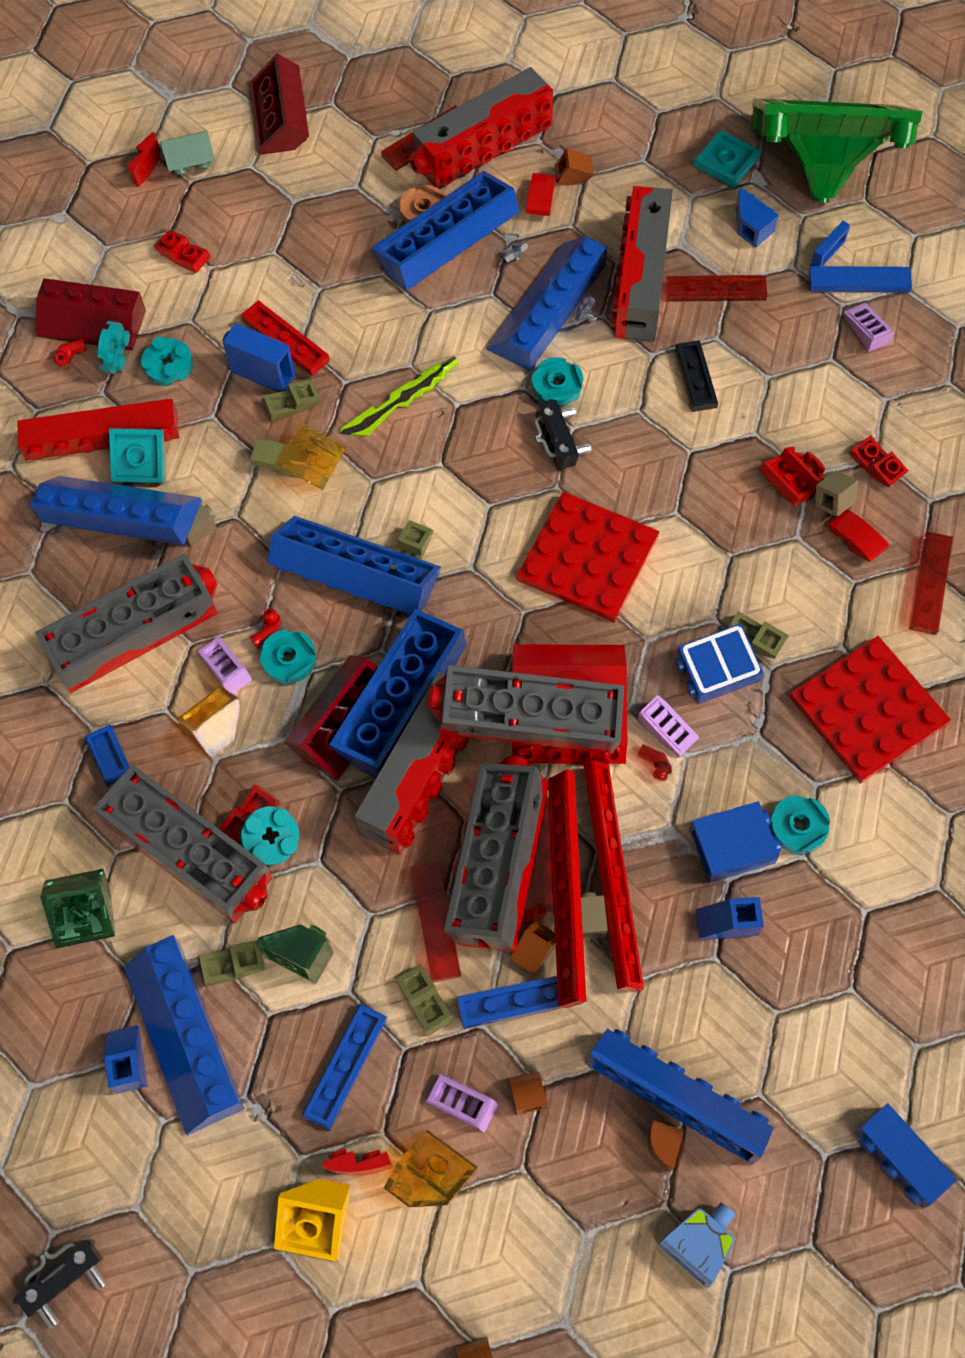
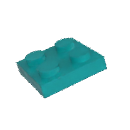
(727, 158)
(137, 455)

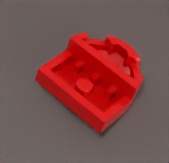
(794, 474)

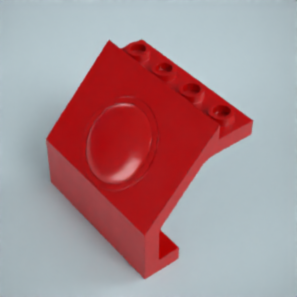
(574, 662)

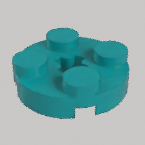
(112, 346)
(164, 349)
(557, 368)
(288, 671)
(803, 809)
(278, 821)

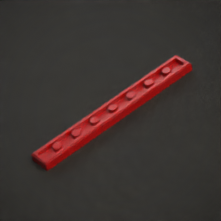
(613, 877)
(566, 890)

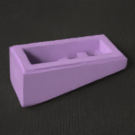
(870, 341)
(235, 677)
(666, 711)
(485, 1114)

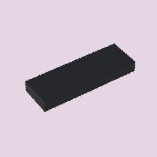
(696, 376)

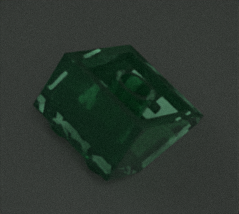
(78, 908)
(298, 950)

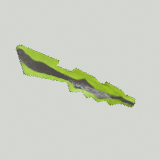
(402, 397)

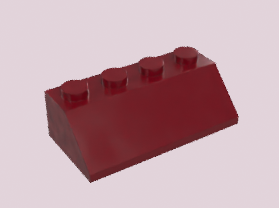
(278, 107)
(81, 311)
(323, 719)

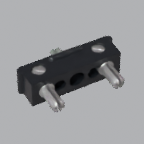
(557, 434)
(58, 1278)

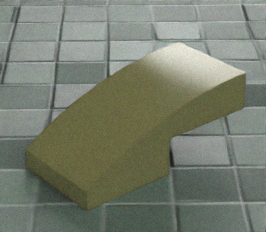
(296, 399)
(267, 454)
(414, 540)
(763, 638)
(231, 964)
(424, 1000)

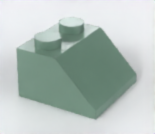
(187, 152)

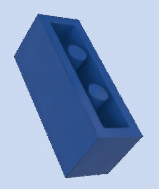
(905, 1157)

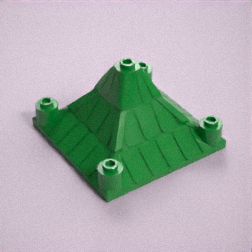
(832, 135)

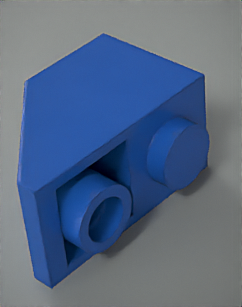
(754, 218)
(730, 919)
(125, 1060)

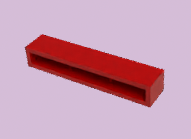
(90, 429)

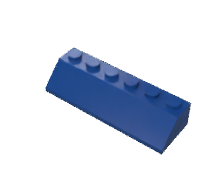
(446, 229)
(549, 302)
(116, 509)
(352, 565)
(396, 690)
(182, 1035)
(681, 1096)

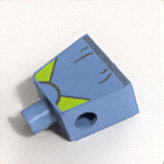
(702, 1243)

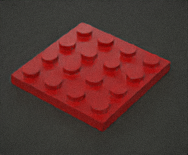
(588, 556)
(869, 709)

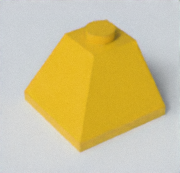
(312, 1219)

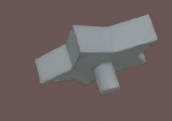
(514, 251)

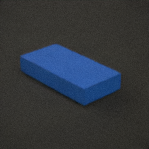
(830, 244)
(107, 754)

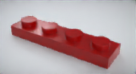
(303, 351)

